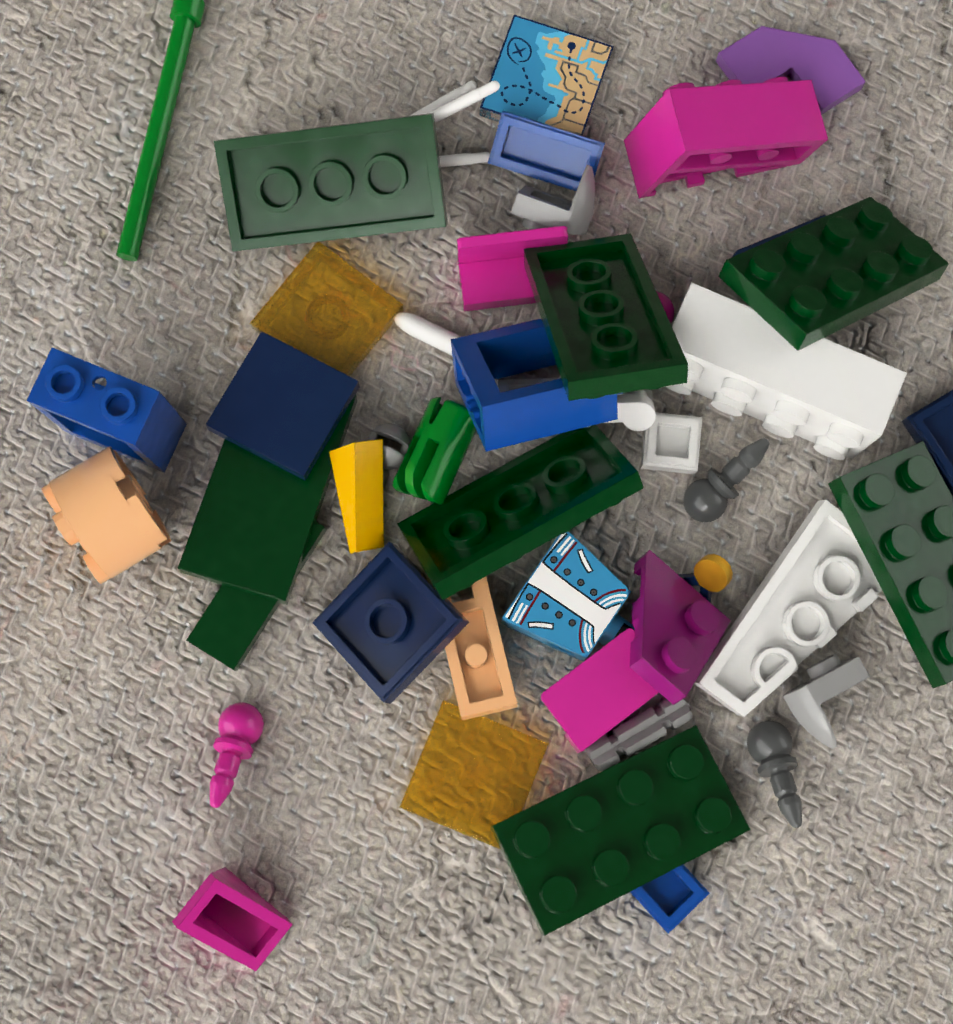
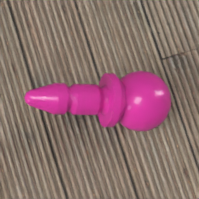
(238, 728)

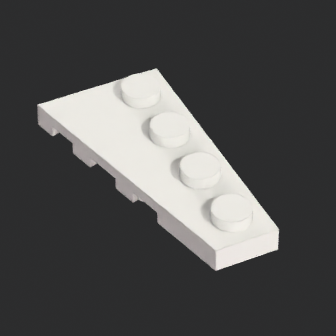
(793, 612)

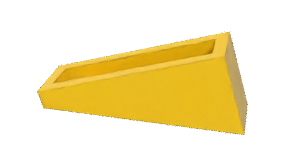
(360, 492)

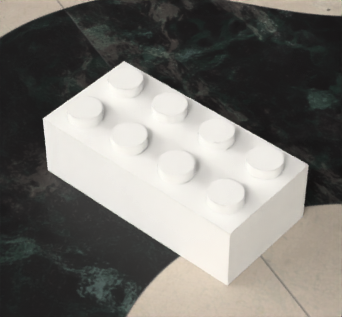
(812, 393)

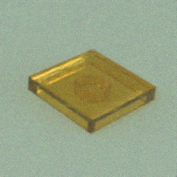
(328, 311)
(472, 774)

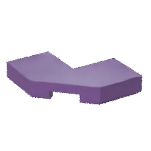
(783, 53)

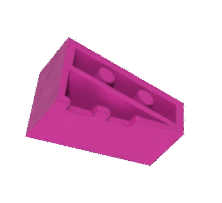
(723, 129)

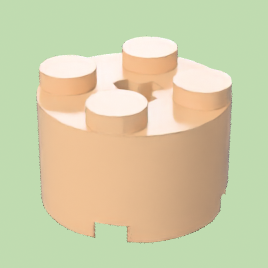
(105, 513)

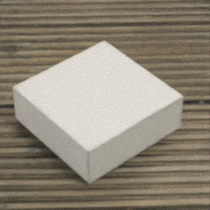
(672, 444)

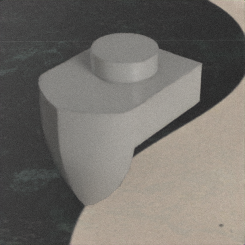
(548, 210)
(827, 680)

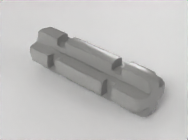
(638, 733)

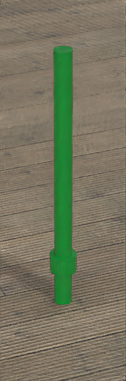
(186, 17)

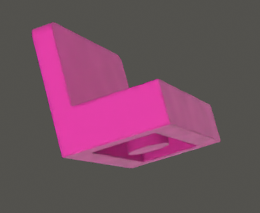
(494, 267)
(598, 693)

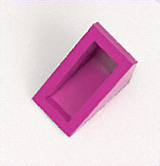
(233, 919)

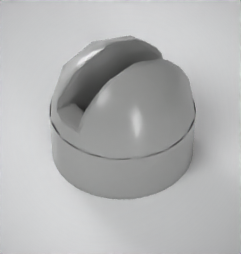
(391, 457)

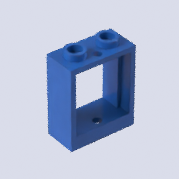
(525, 411)
(119, 415)

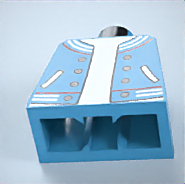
(569, 601)

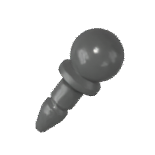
(708, 497)
(771, 747)

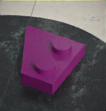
(672, 629)

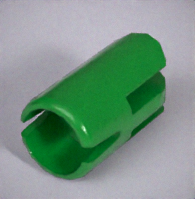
(435, 451)

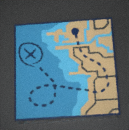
(547, 76)

